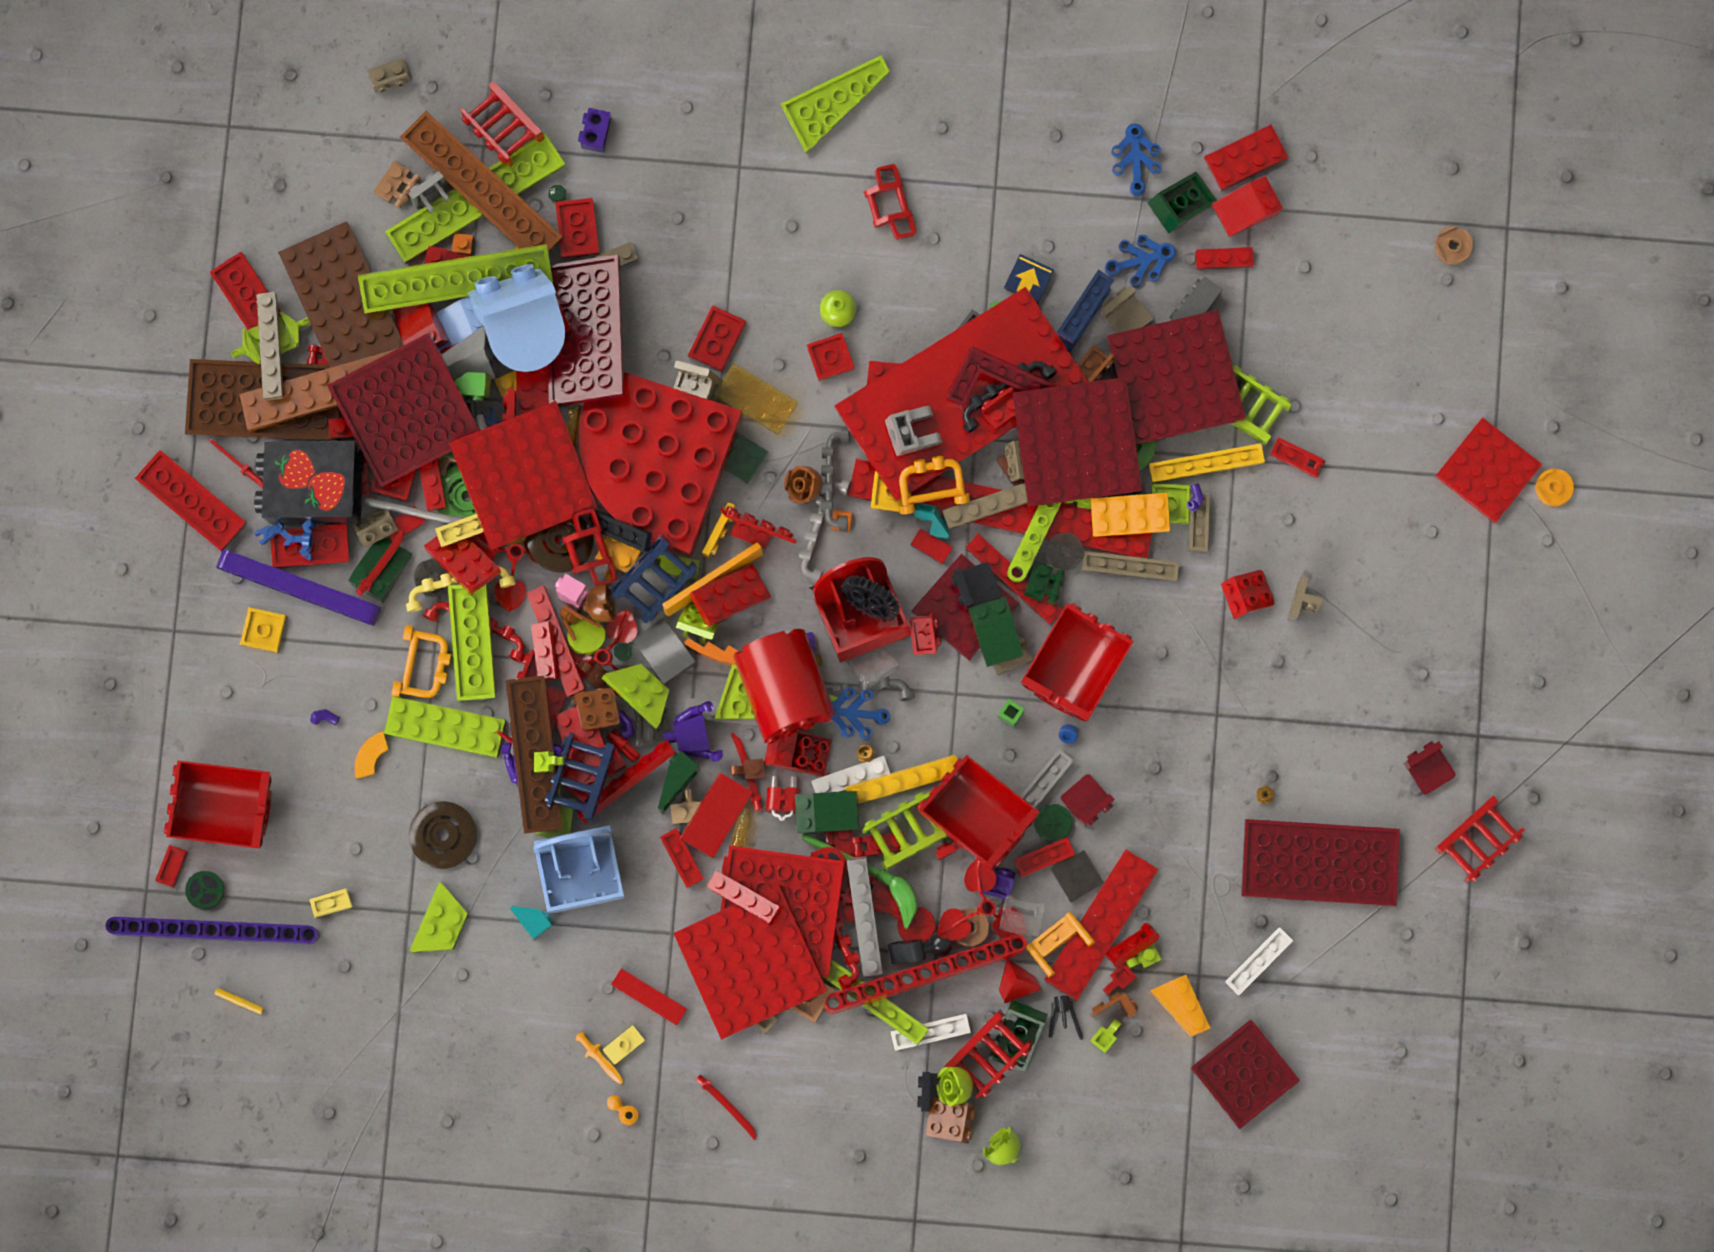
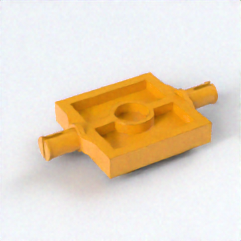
(622, 556)

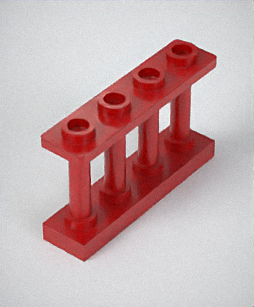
(508, 107)
(1462, 834)
(983, 1036)

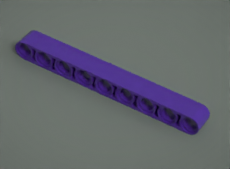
(298, 587)

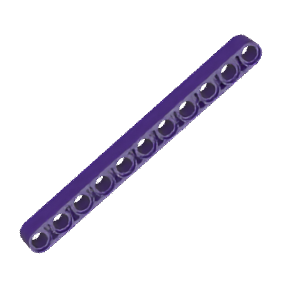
(203, 926)

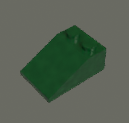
(1181, 202)
(387, 578)
(995, 631)
(679, 775)
(827, 812)
(1026, 1025)

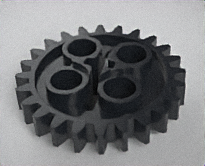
(870, 598)

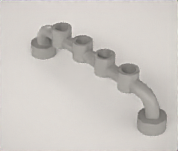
(812, 536)

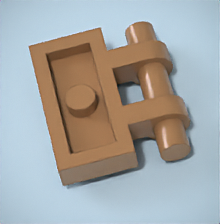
(391, 183)

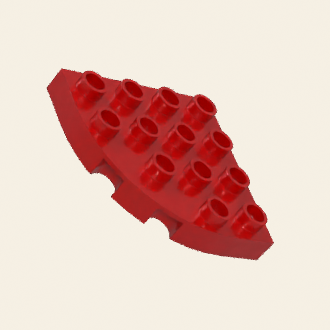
(657, 457)

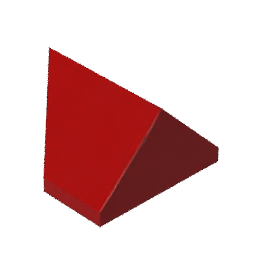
(1016, 982)

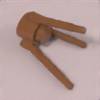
(572, 615)

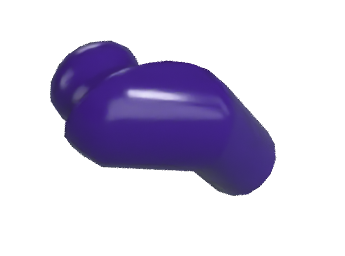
(1197, 498)
(324, 714)
(627, 723)

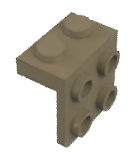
(1125, 311)

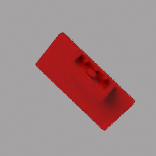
(754, 531)

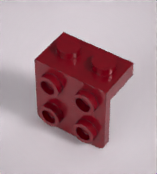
(1429, 767)
(1087, 800)

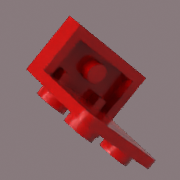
(1247, 593)

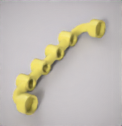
(446, 580)

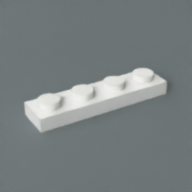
(837, 781)
(1258, 961)
(937, 1031)

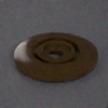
(561, 560)
(457, 845)

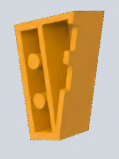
(1182, 1005)

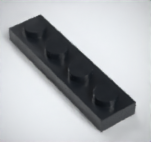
(622, 531)

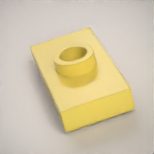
(331, 903)
(623, 1045)

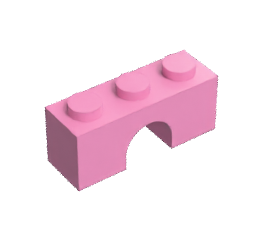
(571, 591)

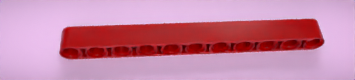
(932, 967)

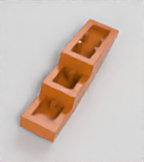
(712, 652)

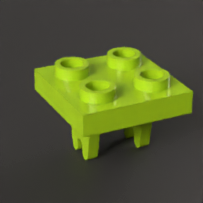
(692, 622)

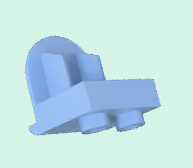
(520, 318)
(578, 869)

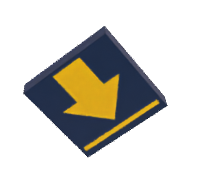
(1031, 275)

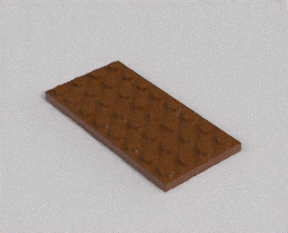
(327, 283)
(216, 405)

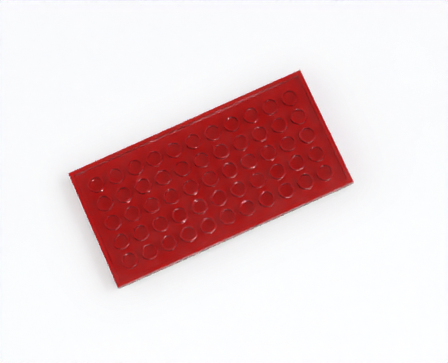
(1010, 331)

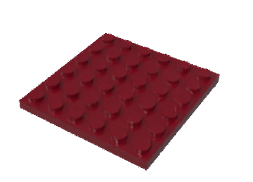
(1177, 377)
(403, 409)
(1076, 441)

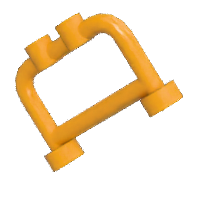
(920, 466)
(443, 659)

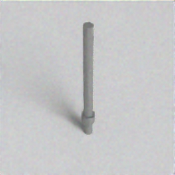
(411, 511)

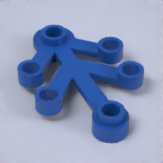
(1136, 156)
(1142, 259)
(853, 714)

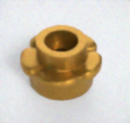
(865, 749)
(1260, 794)

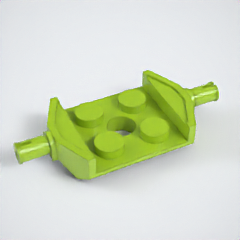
(289, 338)

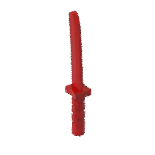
(245, 470)

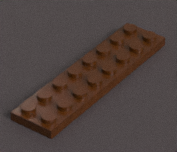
(530, 735)

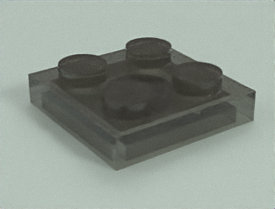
(1077, 876)

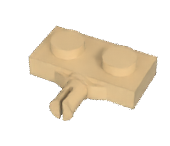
(684, 811)

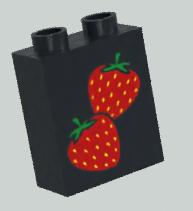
(310, 482)

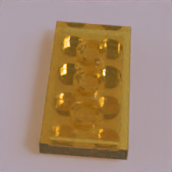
(756, 399)

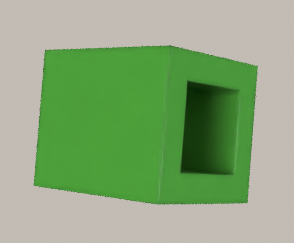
(1010, 713)

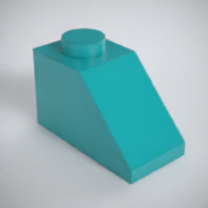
(533, 920)

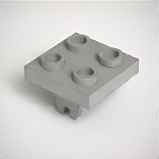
(423, 192)

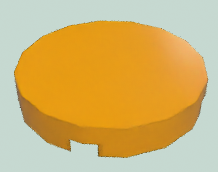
(1554, 487)

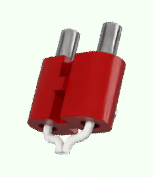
(780, 799)

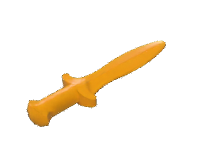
(594, 1052)

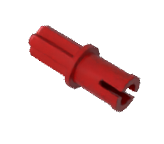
(623, 745)

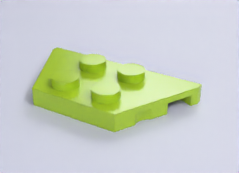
(640, 690)
(440, 924)

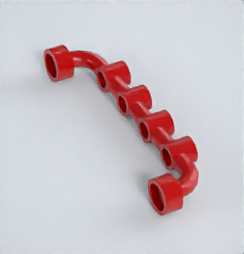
(506, 633)
(851, 959)

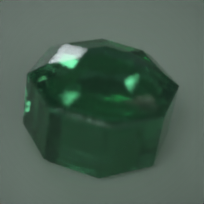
(557, 193)
(623, 651)

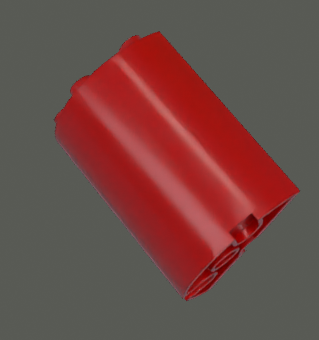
(1076, 662)
(783, 684)
(219, 804)
(978, 812)

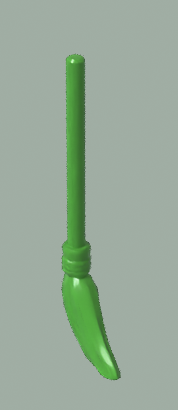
(899, 887)

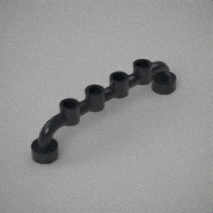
(992, 391)

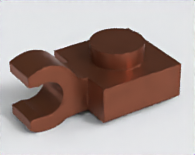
(594, 674)
(752, 769)

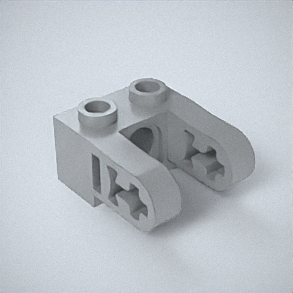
(902, 433)

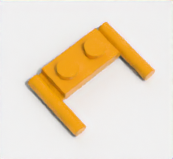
(1054, 938)

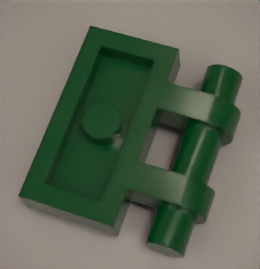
(1038, 582)

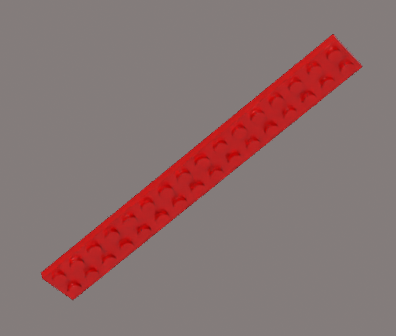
(1017, 520)

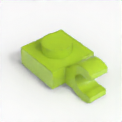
(545, 761)
(1145, 958)
(1104, 1037)

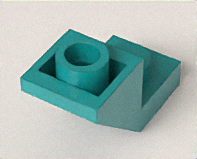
(929, 512)

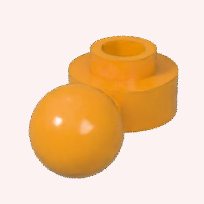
(615, 1103)

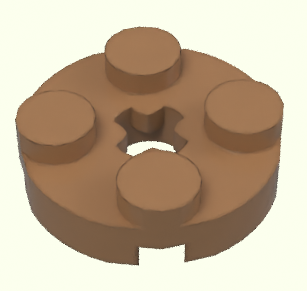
(1452, 256)
(981, 929)

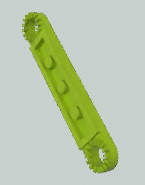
(1033, 540)

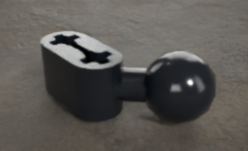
(915, 950)

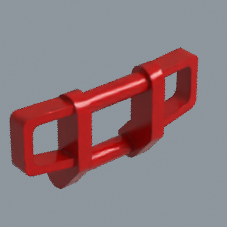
(891, 218)
(596, 531)

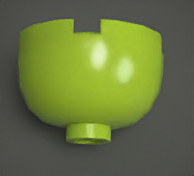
(838, 308)
(954, 1086)
(1004, 1147)

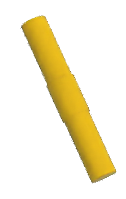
(239, 1001)

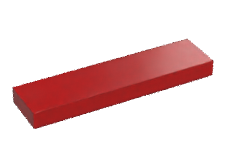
(649, 997)

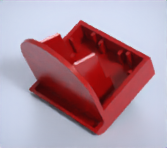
(848, 628)

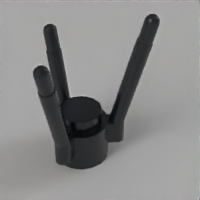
(1063, 1005)

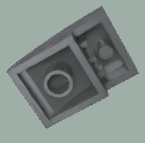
(664, 651)

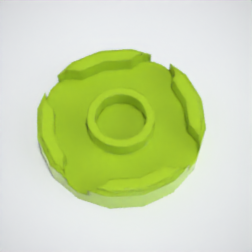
(588, 637)

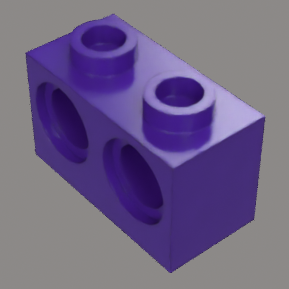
(599, 130)

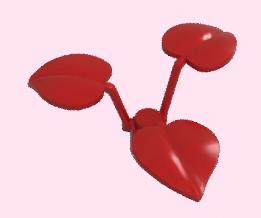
(512, 596)
(621, 629)
(952, 921)

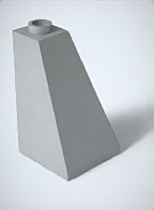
(471, 355)

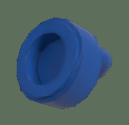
(1068, 733)

